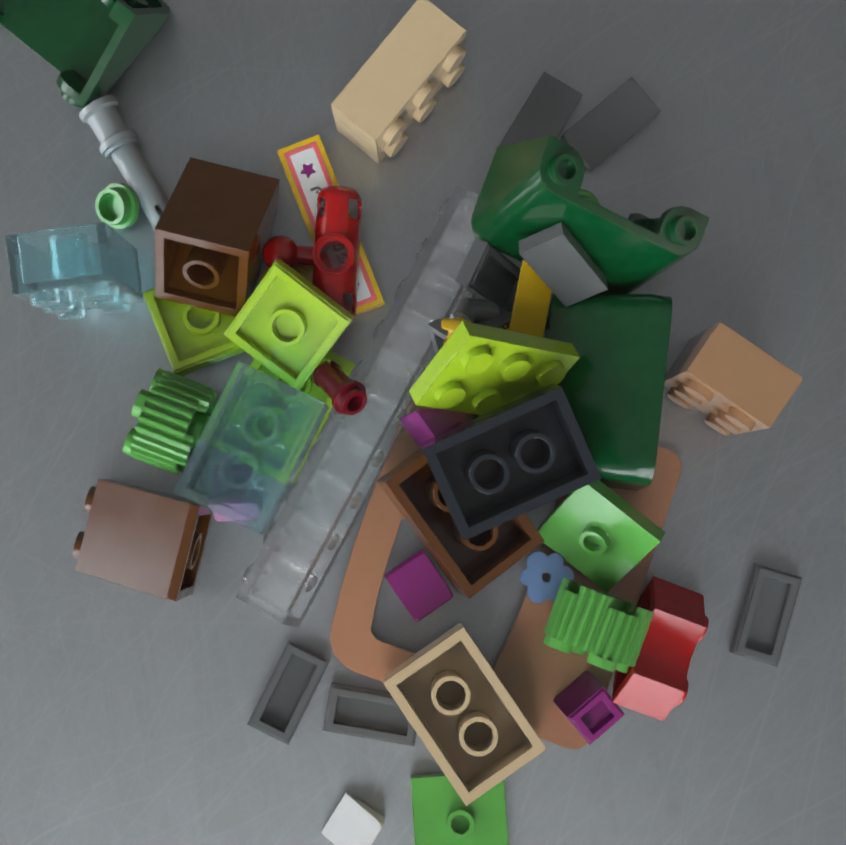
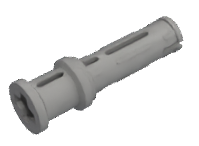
(120, 144)

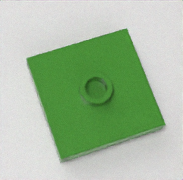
(600, 534)
(445, 820)

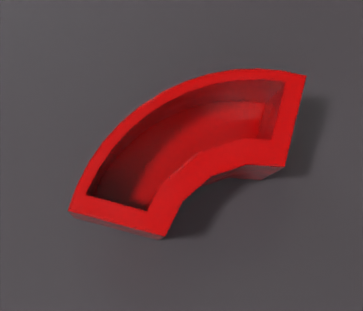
(662, 666)

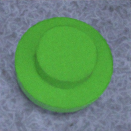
(117, 205)

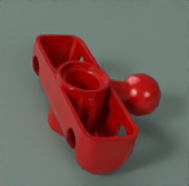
(330, 230)

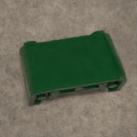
(85, 38)
(539, 185)
(617, 379)

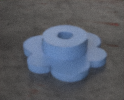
(537, 565)

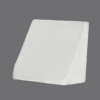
(353, 823)

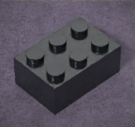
(510, 461)

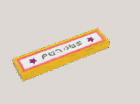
(308, 173)

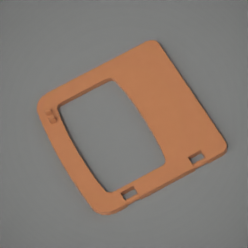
(525, 664)

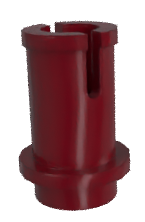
(346, 394)

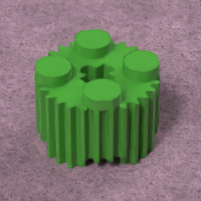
(169, 421)
(597, 624)

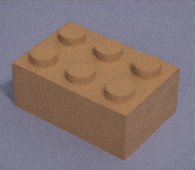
(730, 381)

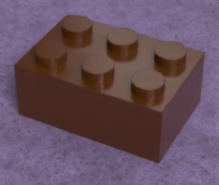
(466, 563)

